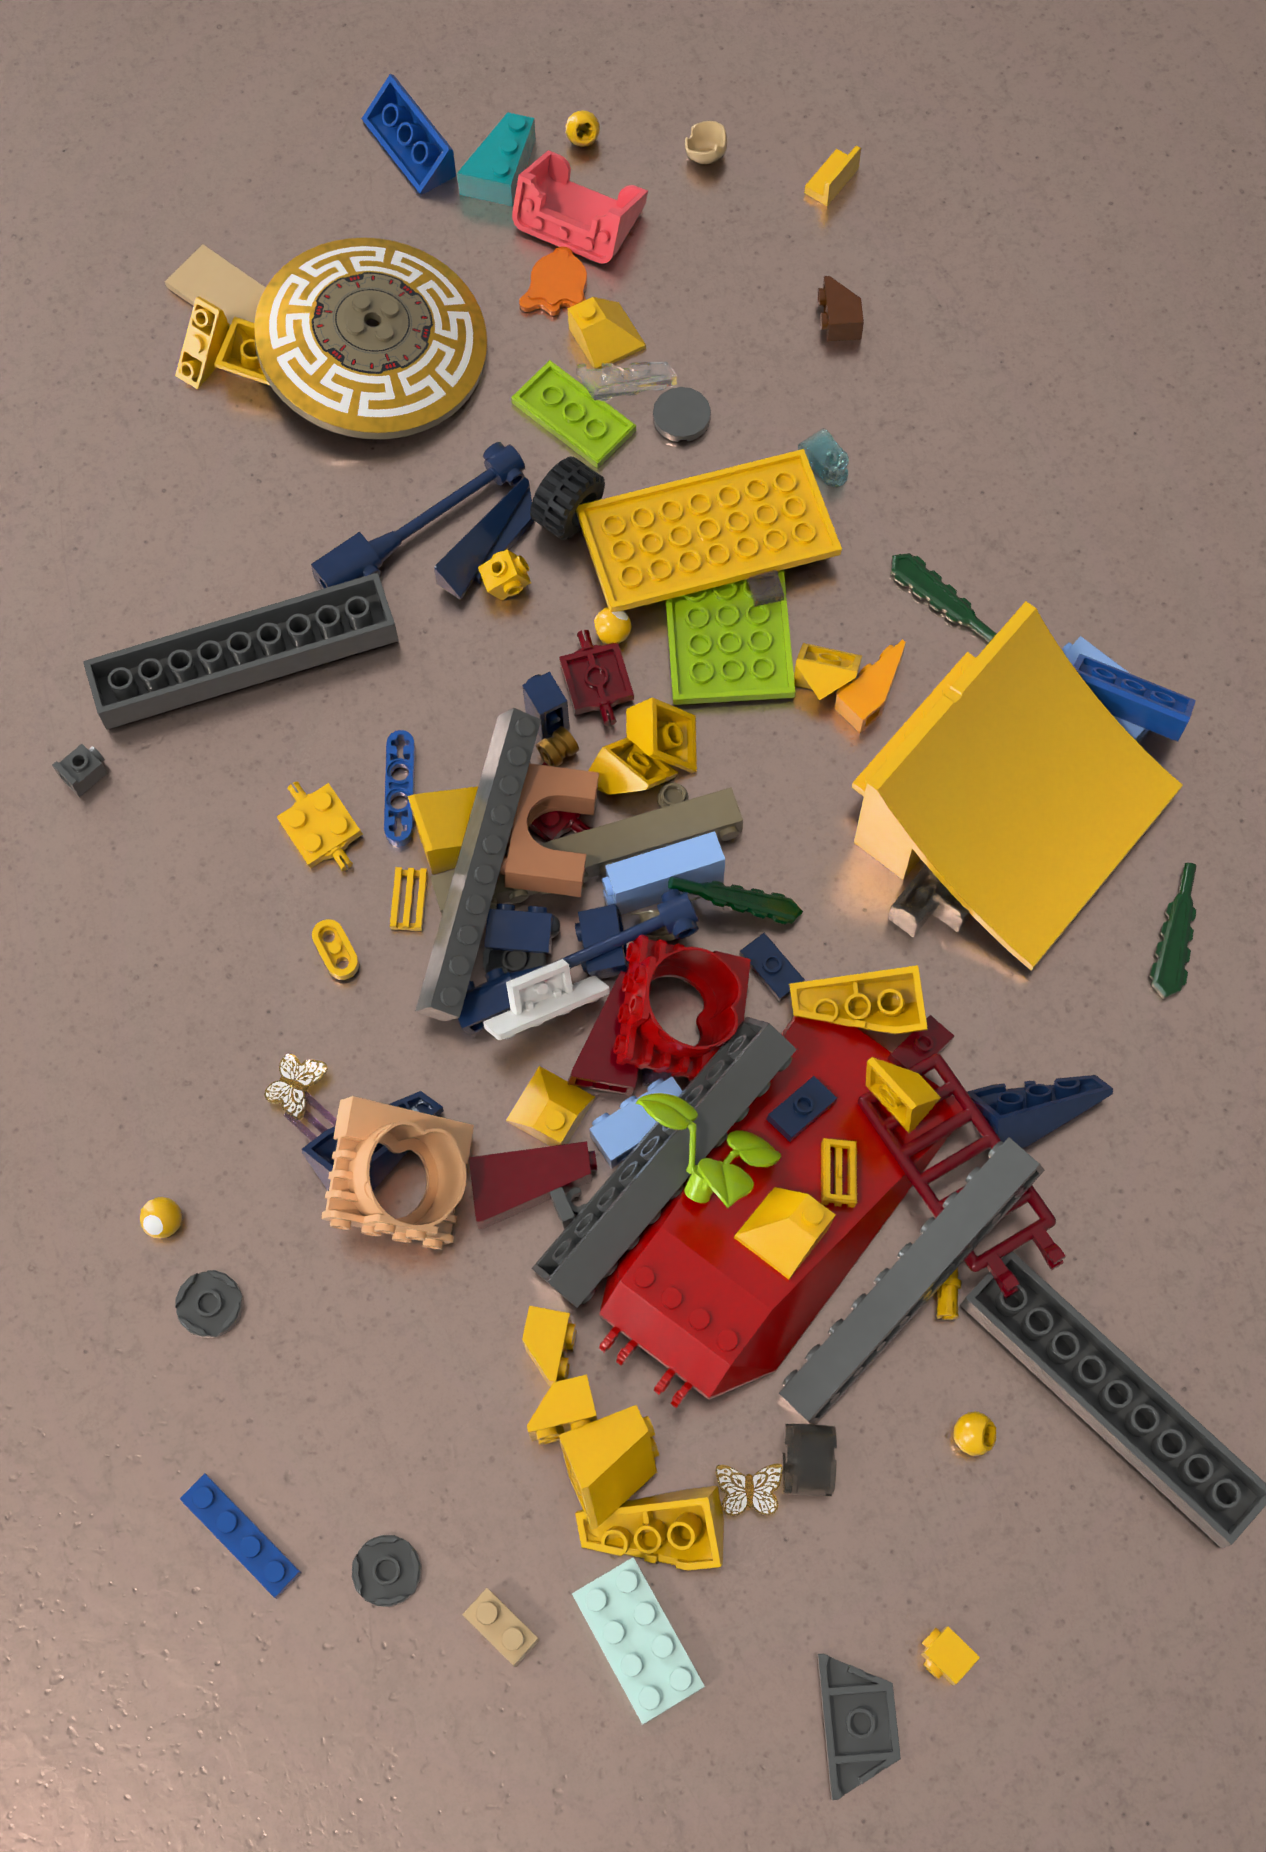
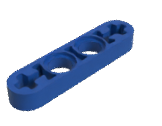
(399, 788)

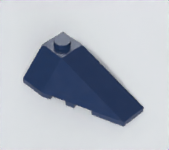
(1037, 1109)
(320, 1150)

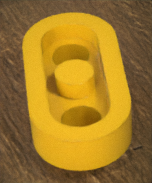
(336, 950)

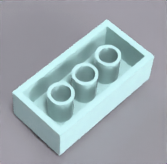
(638, 1640)

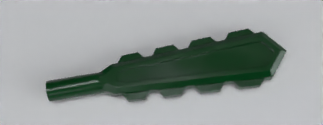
(928, 585)
(755, 901)
(1169, 971)

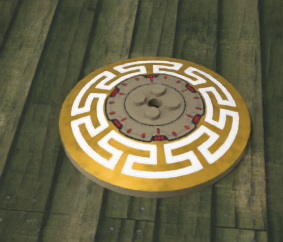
(364, 377)

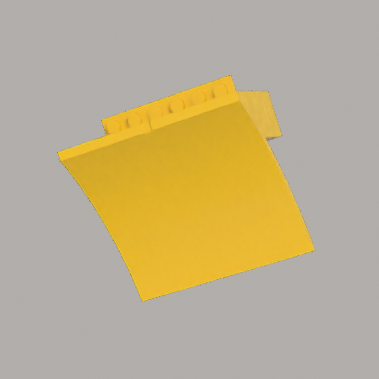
(1012, 789)

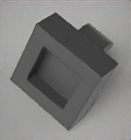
(564, 1206)

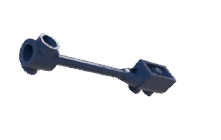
(362, 557)
(492, 996)

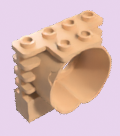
(436, 1140)

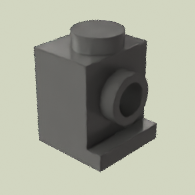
(81, 769)

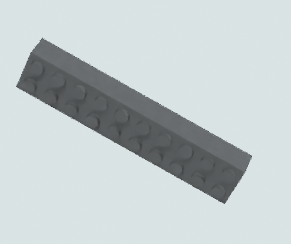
(240, 651)
(659, 1162)
(1120, 1402)

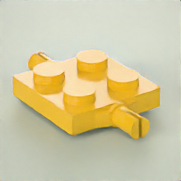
(319, 825)

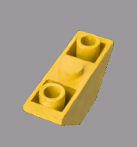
(202, 342)

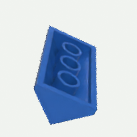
(410, 137)
(1136, 698)

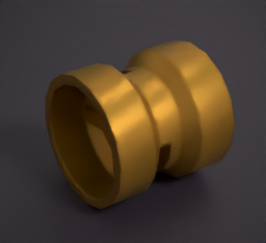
(555, 748)

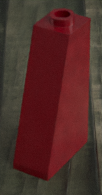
(597, 1063)
(523, 1178)

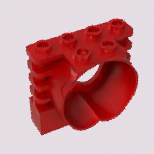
(716, 976)

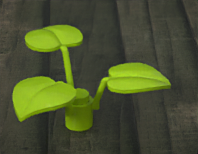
(709, 1175)

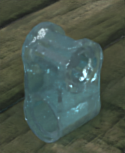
(826, 457)

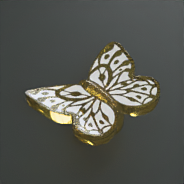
(294, 1083)
(749, 1490)

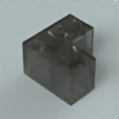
(923, 898)

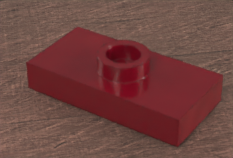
(921, 1044)

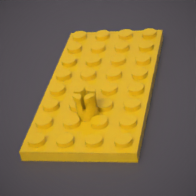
(707, 530)

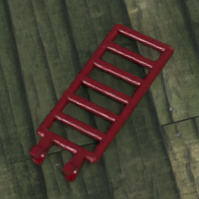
(991, 1258)

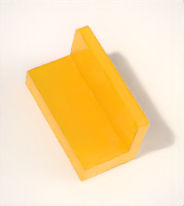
(833, 175)

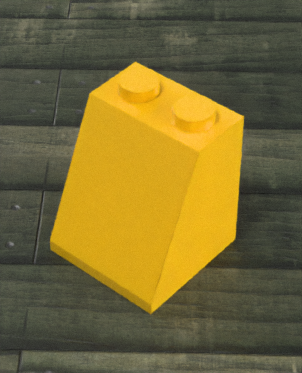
(442, 823)
(609, 1461)

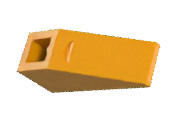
(867, 695)

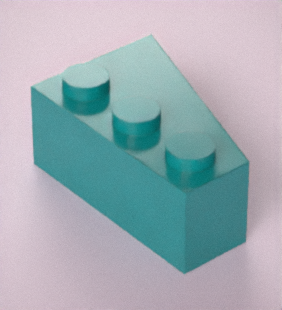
(496, 164)

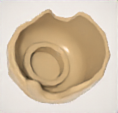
(706, 142)

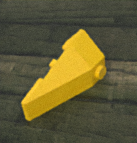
(873, 1001)
(667, 1528)

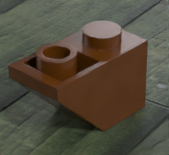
(841, 313)

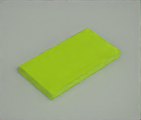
(572, 414)

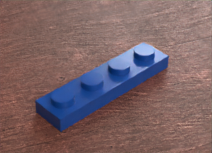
(240, 1535)

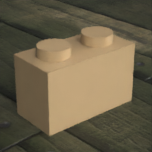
(501, 1627)

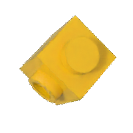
(947, 1655)

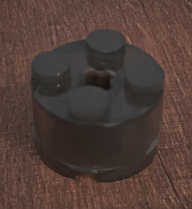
(809, 1459)

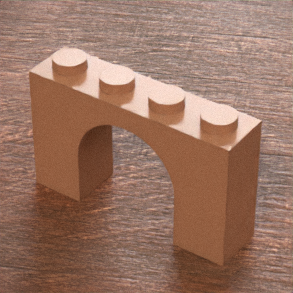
(529, 863)

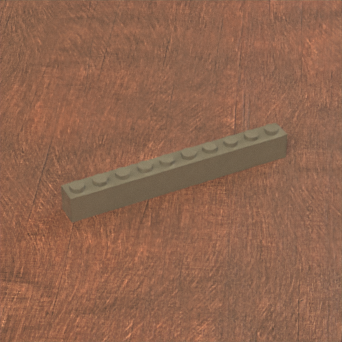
(628, 839)

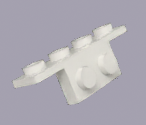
(542, 997)

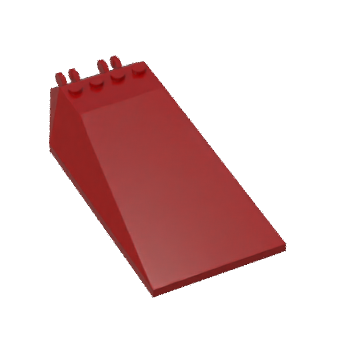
(710, 1301)

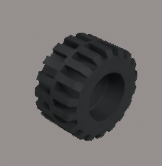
(561, 493)

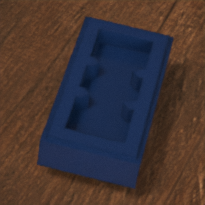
(771, 966)
(801, 1108)

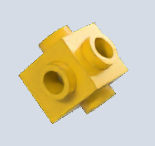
(505, 574)

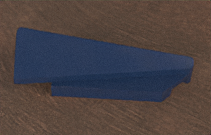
(492, 534)

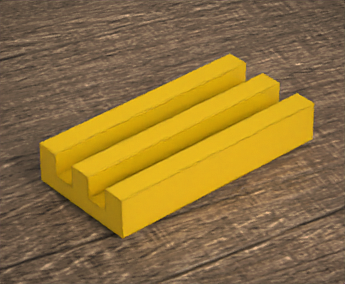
(410, 874)
(837, 1198)

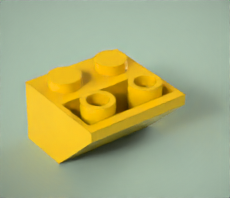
(546, 1341)
(563, 1408)

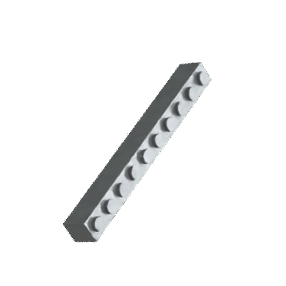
(478, 866)
(911, 1280)

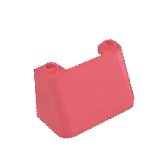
(572, 214)

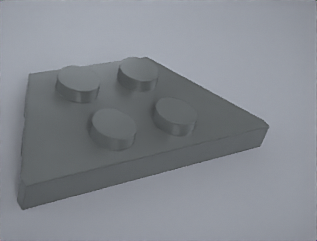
(857, 1724)

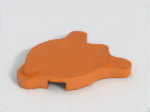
(555, 283)

